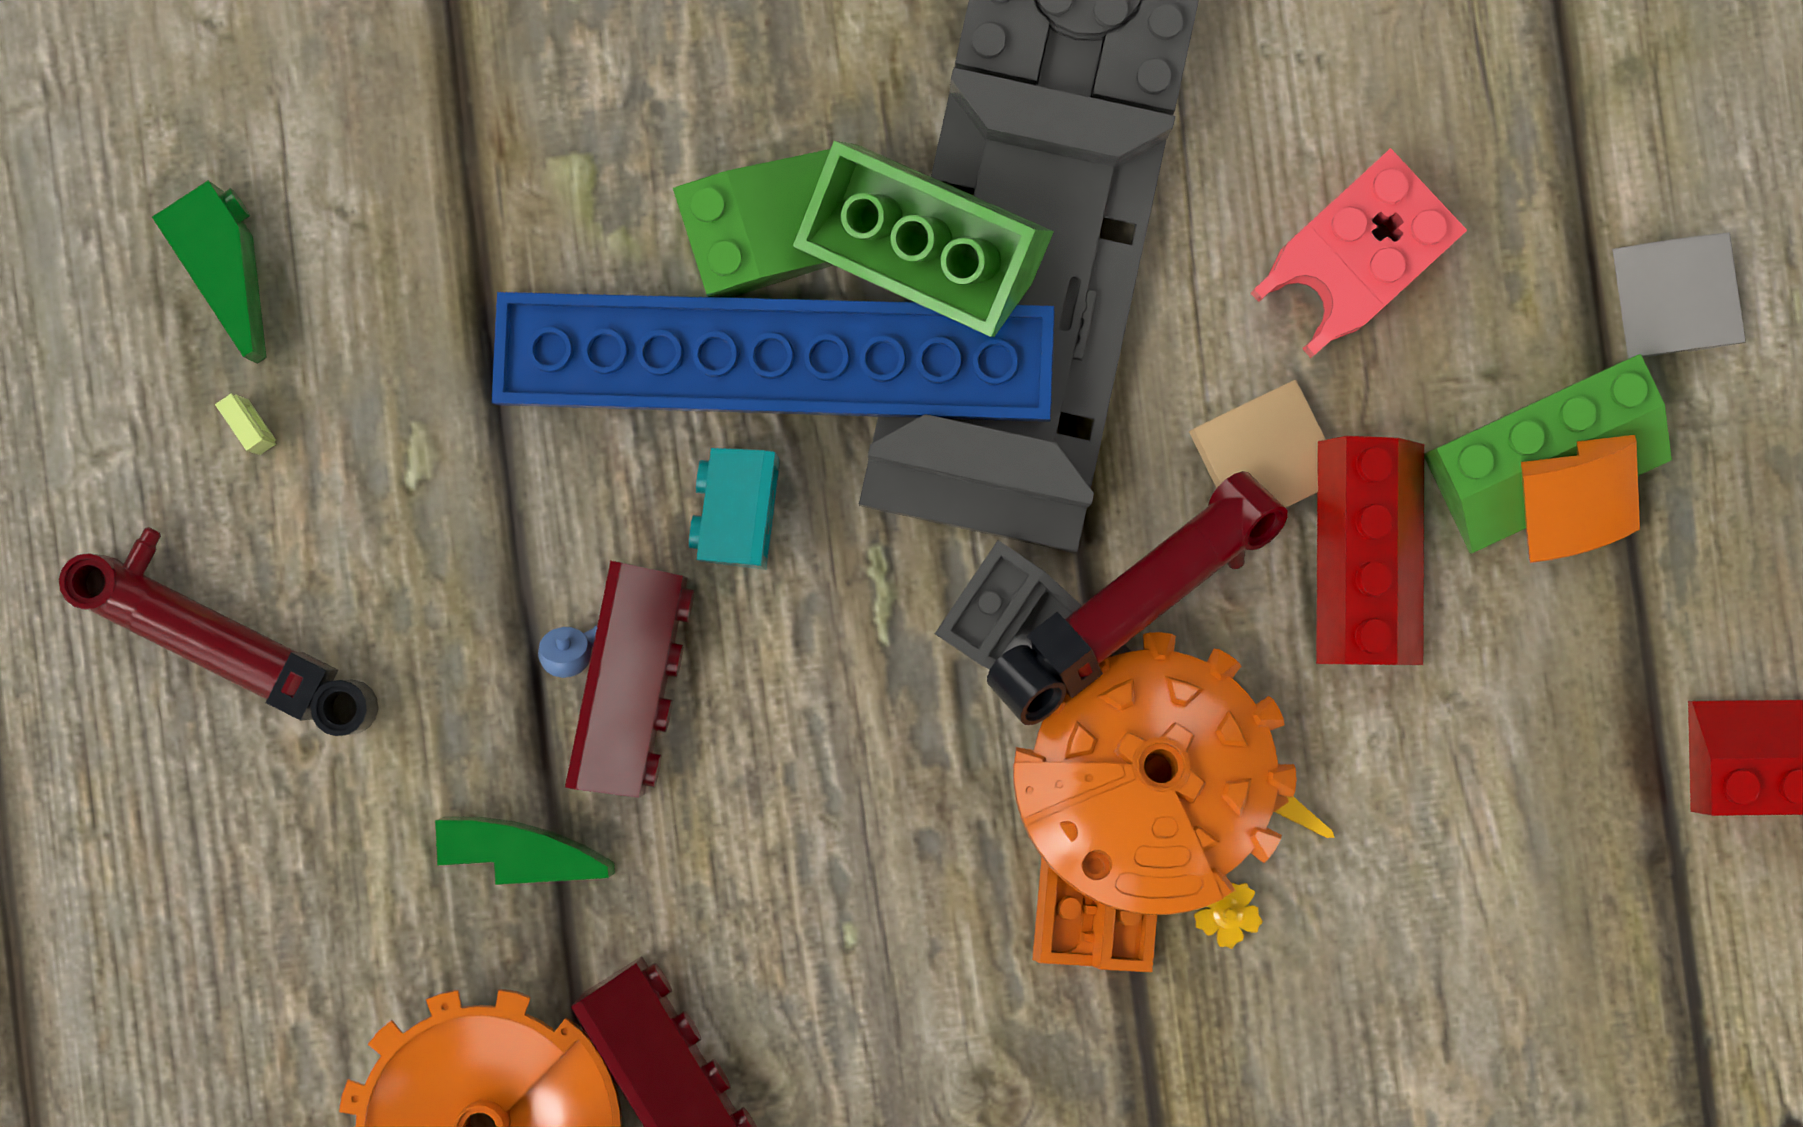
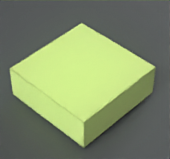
(246, 424)

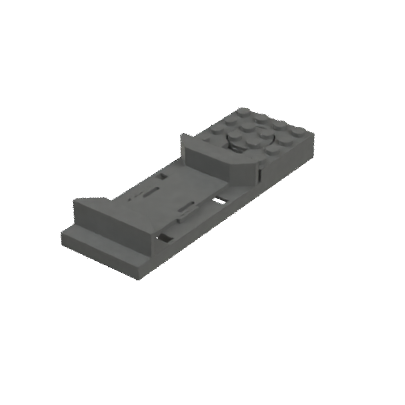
(1065, 125)

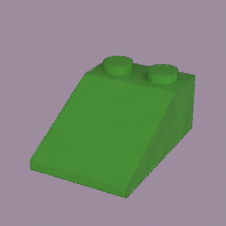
(748, 221)

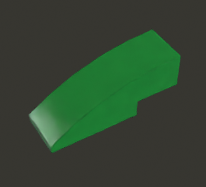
(518, 851)

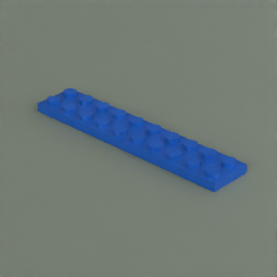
(769, 357)

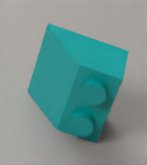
(736, 507)

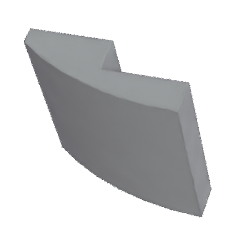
(1679, 295)

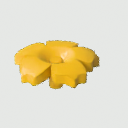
(1228, 915)

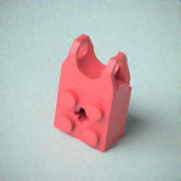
(1346, 261)

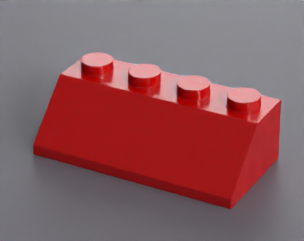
(1370, 551)
(1746, 757)

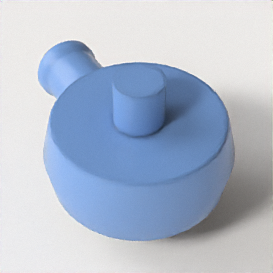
(566, 651)

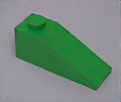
(220, 258)

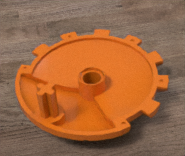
(1143, 840)
(484, 1063)

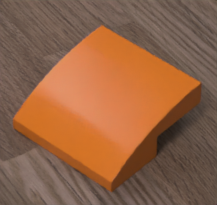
(1581, 499)
(1087, 933)

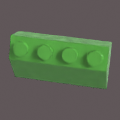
(921, 238)
(1482, 468)

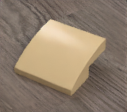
(1270, 439)

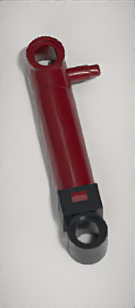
(213, 641)
(1069, 650)

